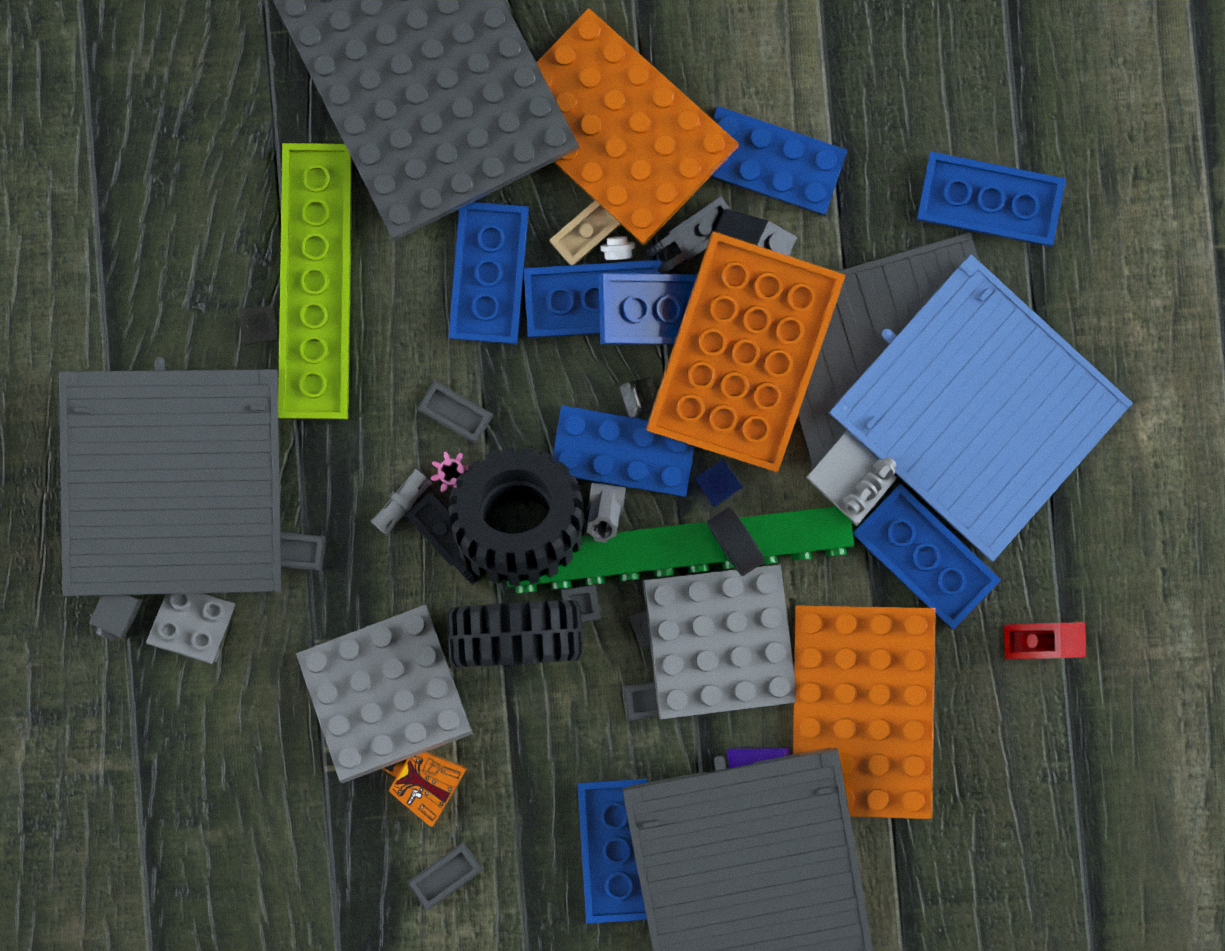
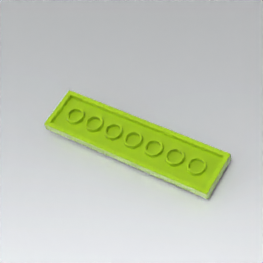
(315, 281)

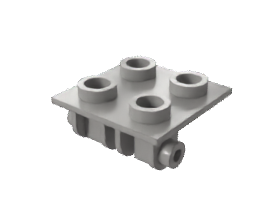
(853, 477)
(191, 625)

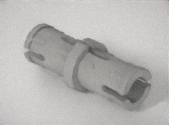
(401, 502)

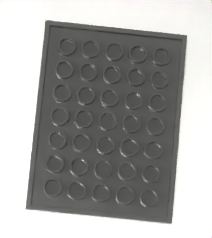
(429, 99)

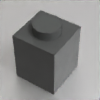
(115, 615)

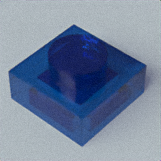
(718, 483)

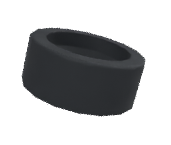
(735, 541)

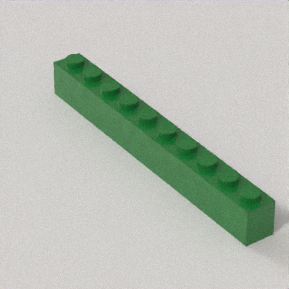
(695, 547)

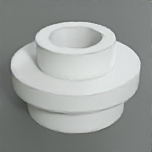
(617, 248)

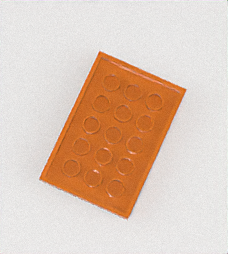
(635, 130)
(745, 351)
(871, 694)

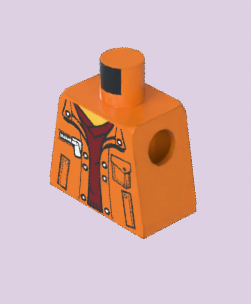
(425, 784)

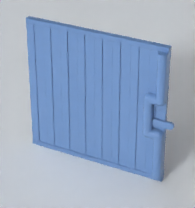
(980, 407)

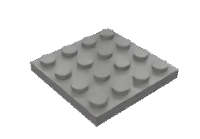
(719, 641)
(384, 694)

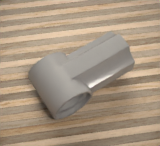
(604, 511)

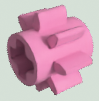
(448, 463)

